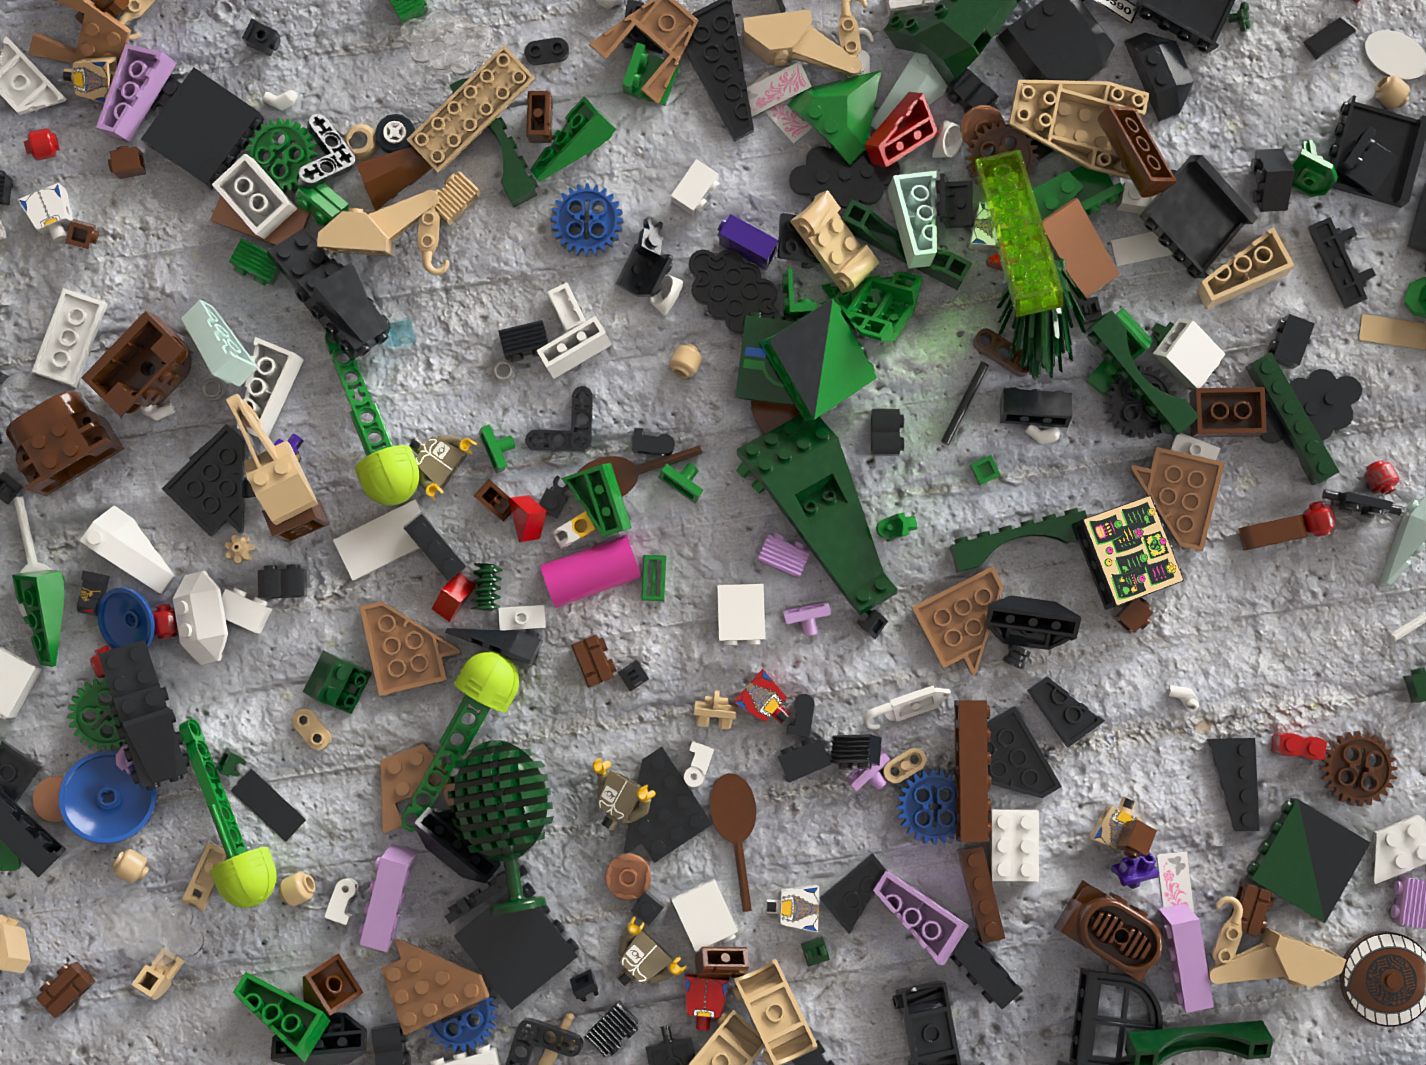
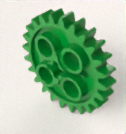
(268, 141)
(90, 700)

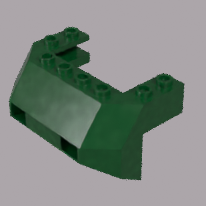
(951, 33)

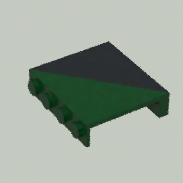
(1307, 859)

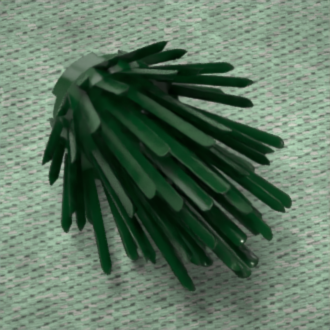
(1045, 328)

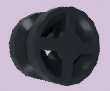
(1016, 656)

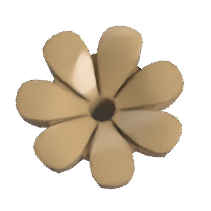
(242, 551)

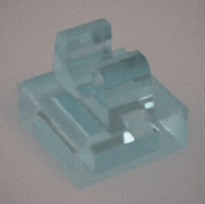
(402, 332)

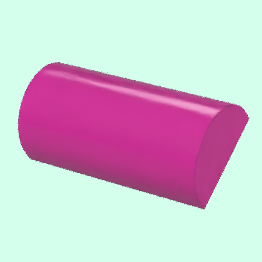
(590, 571)

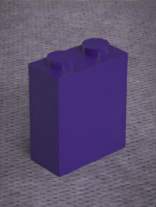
(747, 240)

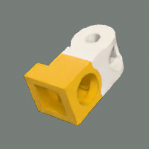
(574, 530)

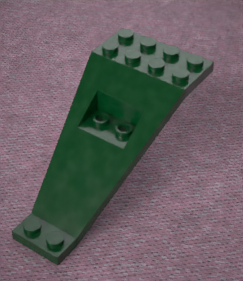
(799, 470)

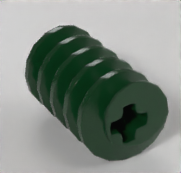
(487, 587)

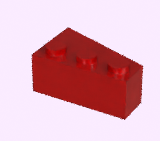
(902, 131)

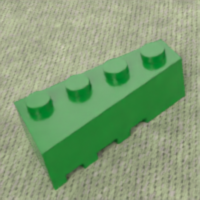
(287, 1017)

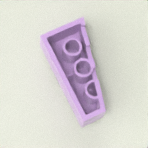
(133, 90)
(386, 897)
(927, 921)
(1186, 957)

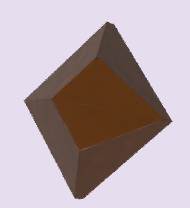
(330, 986)

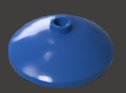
(125, 618)

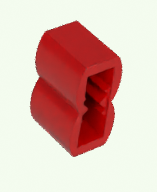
(1301, 746)

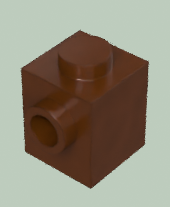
(126, 162)
(82, 234)
(1134, 615)
(1136, 839)

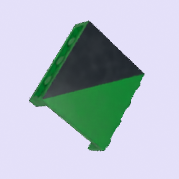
(819, 360)

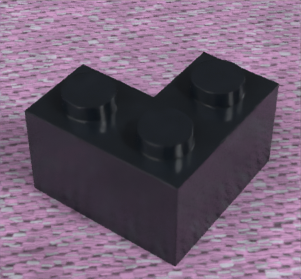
(1274, 179)

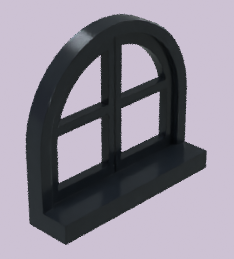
(1087, 1016)

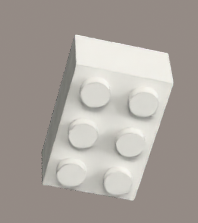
(254, 196)
(1014, 845)

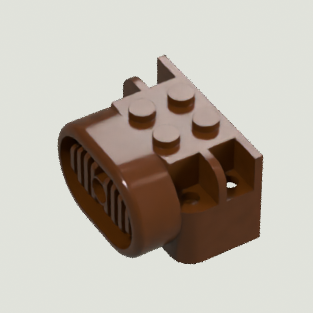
(124, 369)
(60, 442)
(1094, 919)

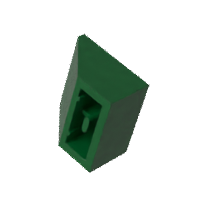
(337, 682)

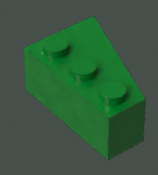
(1056, 193)
(601, 498)

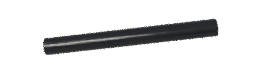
(965, 402)

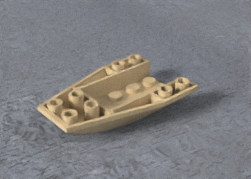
(1067, 118)

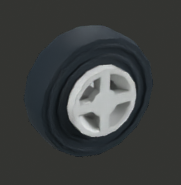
(391, 127)

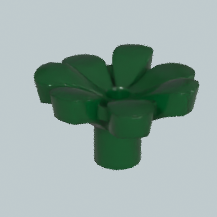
(1241, 17)

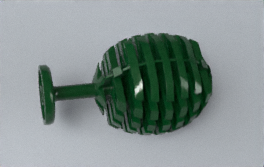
(502, 811)

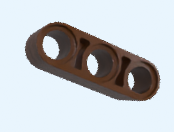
(991, 351)
(1273, 532)

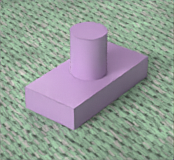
(807, 616)
(861, 776)

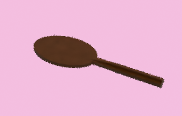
(772, 415)
(627, 473)
(734, 818)

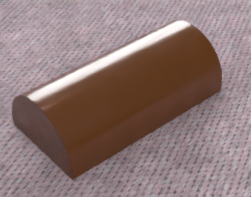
(1136, 150)

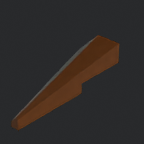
(391, 173)

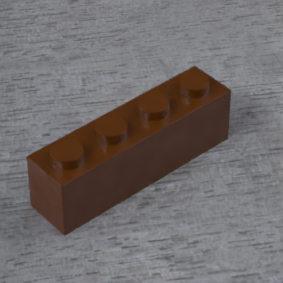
(981, 894)

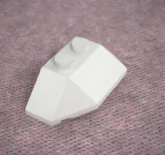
(200, 617)

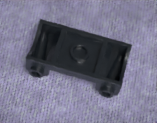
(928, 1023)

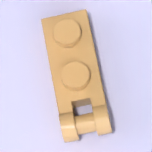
(202, 877)

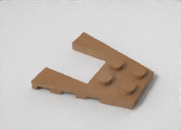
(665, 25)
(99, 36)

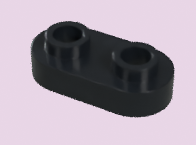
(546, 51)

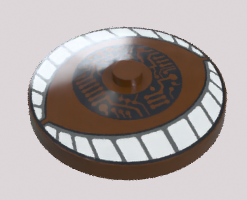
(1385, 978)

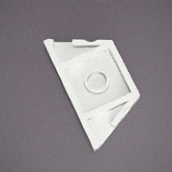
(23, 82)
(1399, 848)

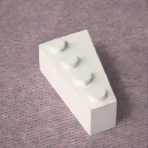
(270, 382)

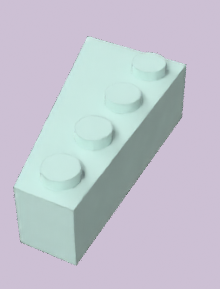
(915, 215)
(218, 344)

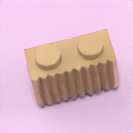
(456, 197)

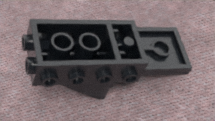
(331, 294)
(143, 716)

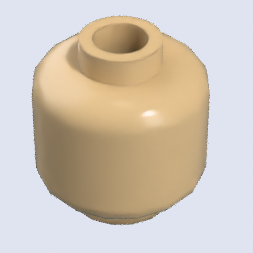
(1392, 92)
(685, 361)
(130, 866)
(297, 889)

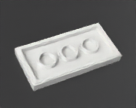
(69, 338)
(378, 542)

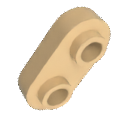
(311, 728)
(904, 765)

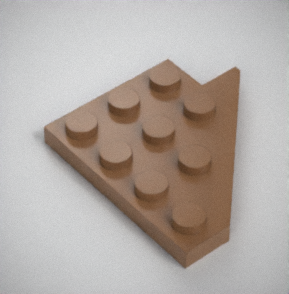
(1183, 492)
(957, 618)
(402, 650)
(429, 987)

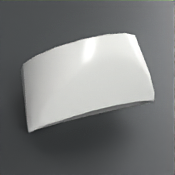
(948, 141)
(668, 294)

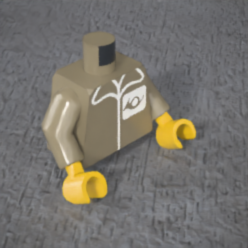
(439, 460)
(620, 796)
(644, 958)

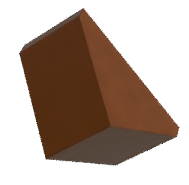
(494, 499)

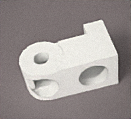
(696, 772)
(340, 901)

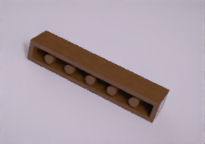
(972, 771)

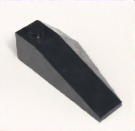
(513, 644)

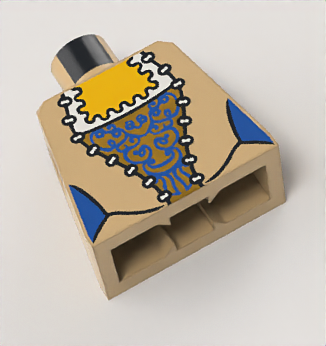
(92, 77)
(1111, 823)

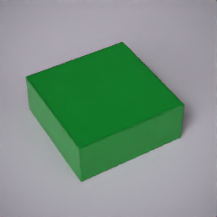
(985, 470)

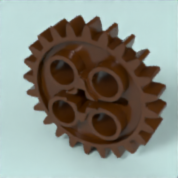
(996, 136)
(1378, 773)

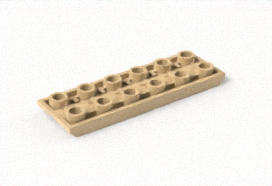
(471, 109)

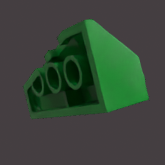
(582, 133)
(43, 601)

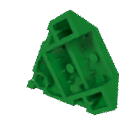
(841, 112)
(879, 305)

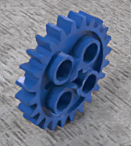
(566, 220)
(912, 807)
(468, 1032)

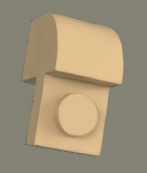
(156, 980)

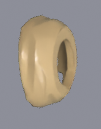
(371, 146)

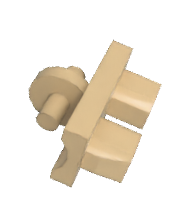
(715, 707)

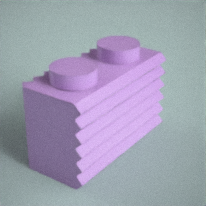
(784, 555)
(1409, 902)

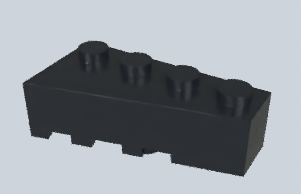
(27, 837)
(984, 970)

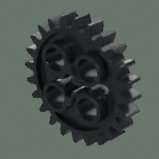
(1141, 421)

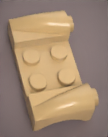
(834, 243)
(775, 1014)
(731, 1043)

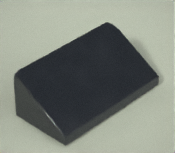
(1329, 38)

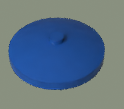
(103, 801)

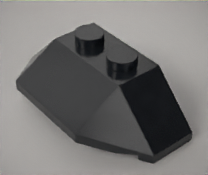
(1161, 72)
(1032, 622)
(439, 838)
(338, 1045)

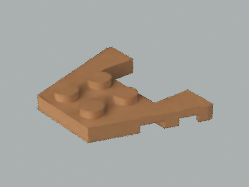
(401, 778)

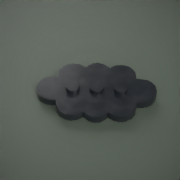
(829, 172)
(731, 287)
(1324, 401)

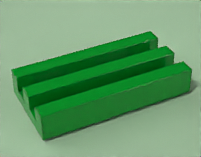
(653, 597)

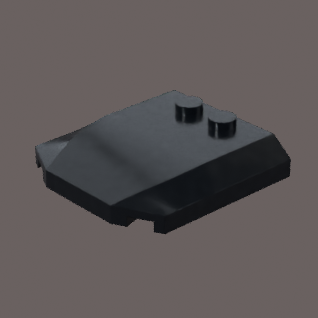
(1057, 42)

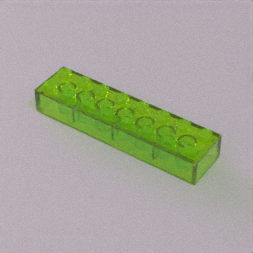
(1019, 233)

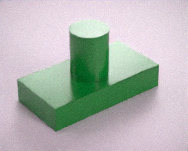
(1102, 377)
(496, 447)
(682, 481)

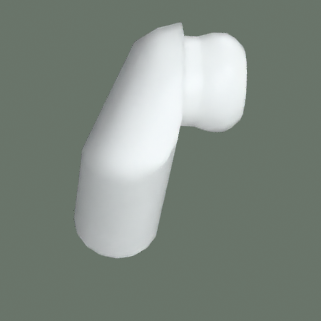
(282, 101)
(156, 412)
(1043, 436)
(1186, 695)

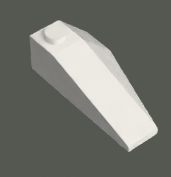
(124, 544)

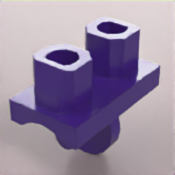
(1134, 871)

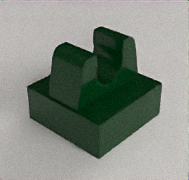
(1160, 331)
(228, 761)
(815, 951)

